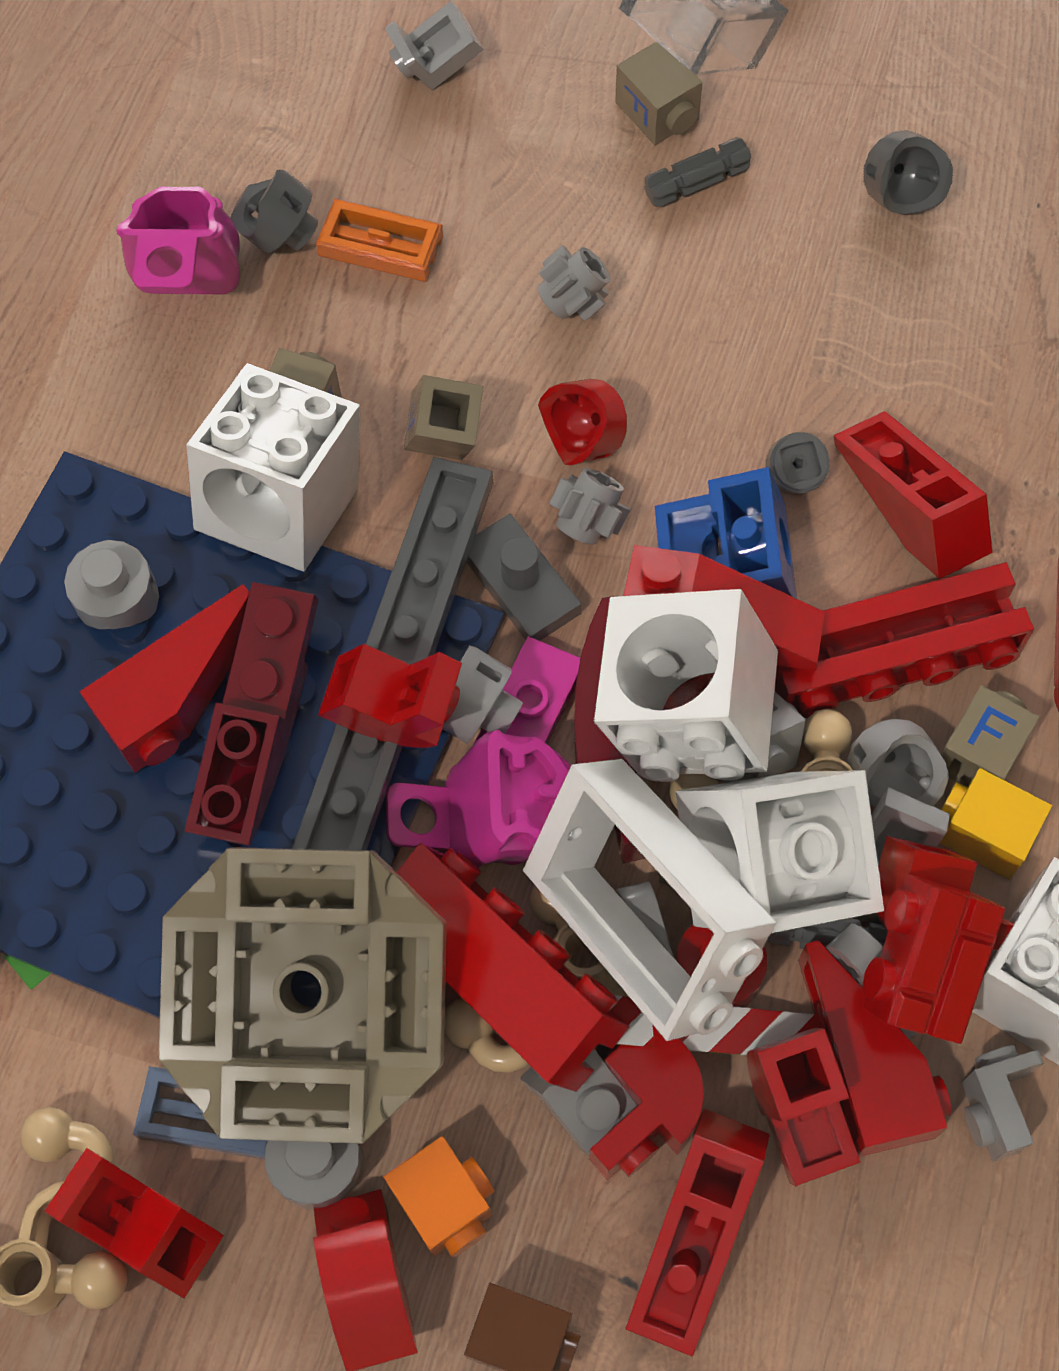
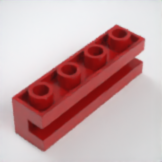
(910, 638)
(513, 976)

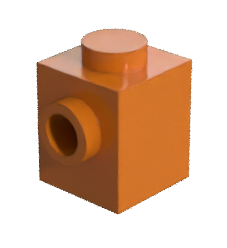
(443, 1197)

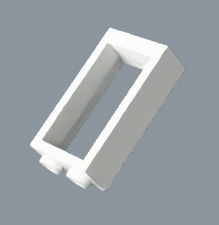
(563, 870)

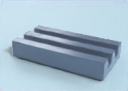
(152, 1104)

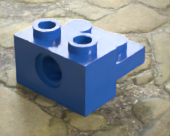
(747, 518)

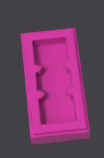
(544, 683)

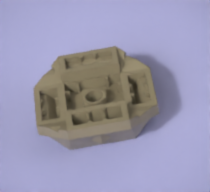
(243, 1040)

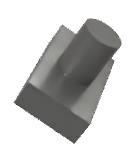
(522, 579)

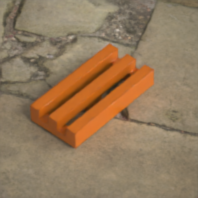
(375, 247)

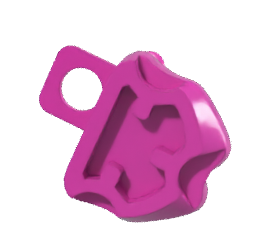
(180, 243)
(490, 800)

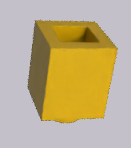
(993, 822)

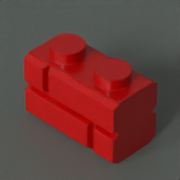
(932, 958)

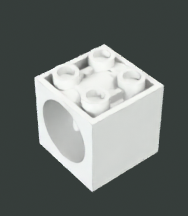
(274, 466)
(662, 643)
(792, 843)
(1023, 975)

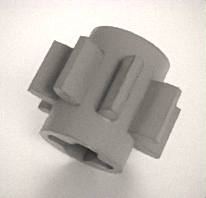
(573, 283)
(589, 506)

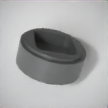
(798, 463)

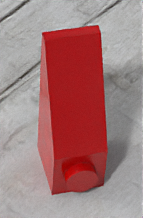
(921, 495)
(788, 621)
(166, 687)
(884, 1073)
(698, 1232)

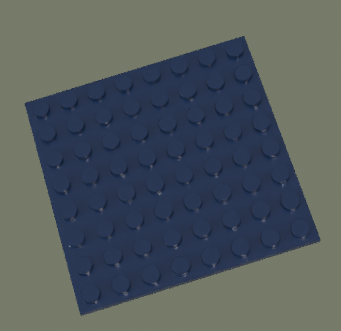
(85, 839)

